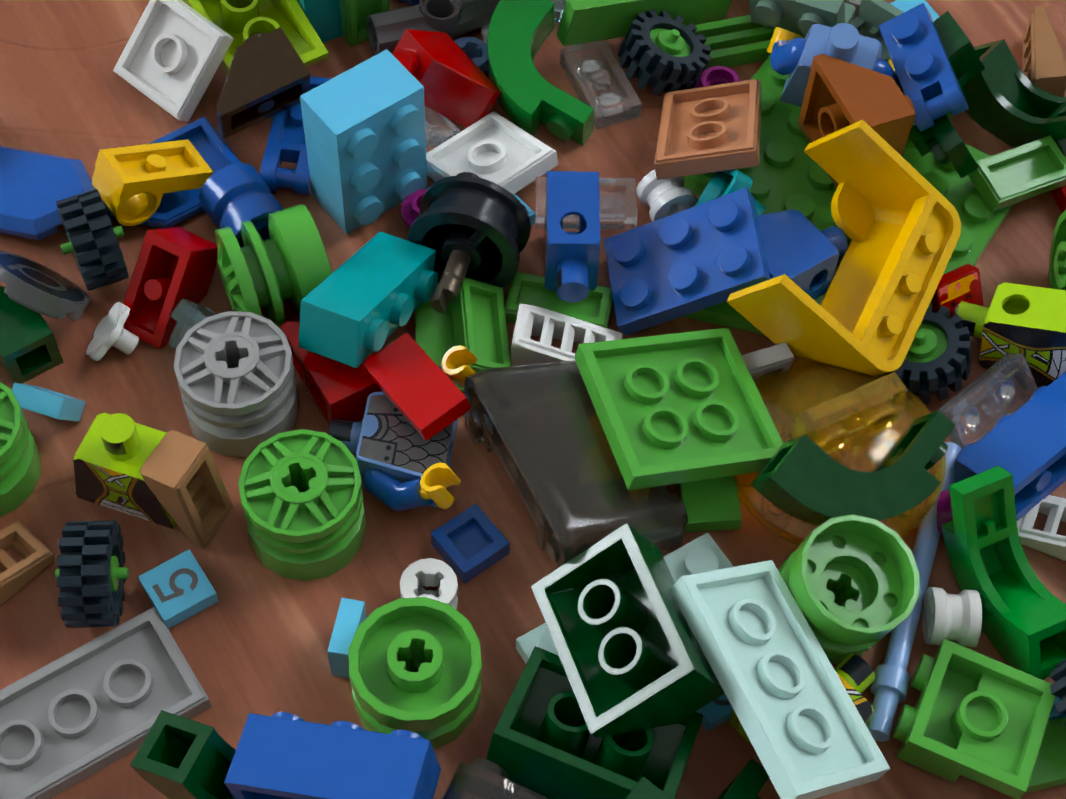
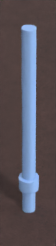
(891, 677)

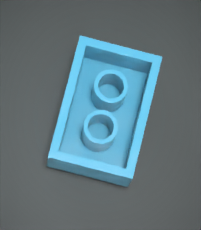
(365, 140)

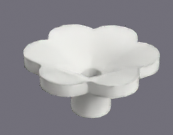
(112, 333)

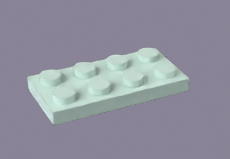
(779, 681)

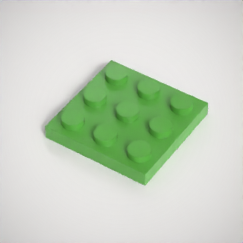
(678, 407)

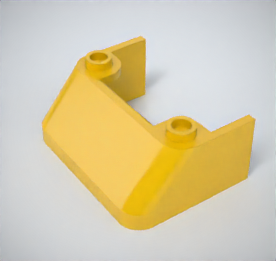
(889, 273)

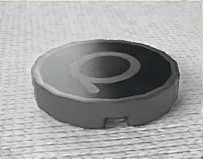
(41, 288)

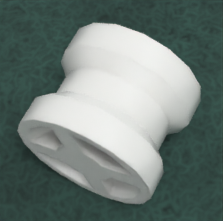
(664, 195)
(430, 573)
(952, 617)

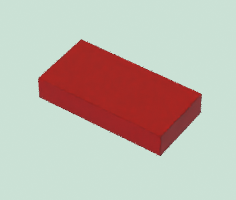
(417, 386)

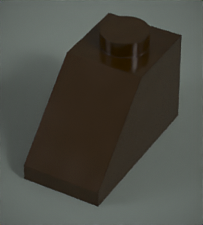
(261, 82)

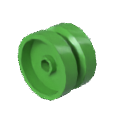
(416, 670)

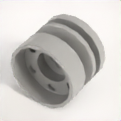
(237, 382)

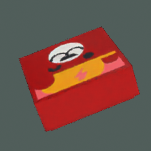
(958, 286)

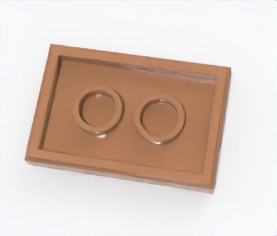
(709, 129)

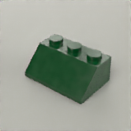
(625, 637)
(551, 751)

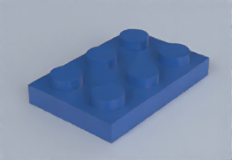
(685, 261)

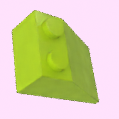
(250, 17)

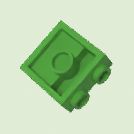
(974, 719)

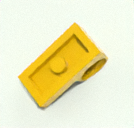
(137, 176)

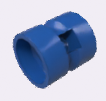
(236, 196)

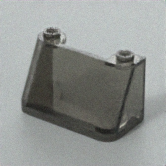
(562, 461)

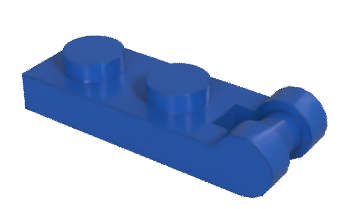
(923, 66)
(288, 144)

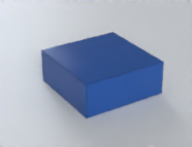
(470, 543)

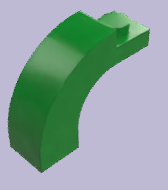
(529, 100)
(988, 557)

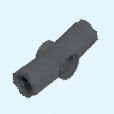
(446, 16)

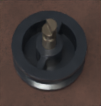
(474, 231)

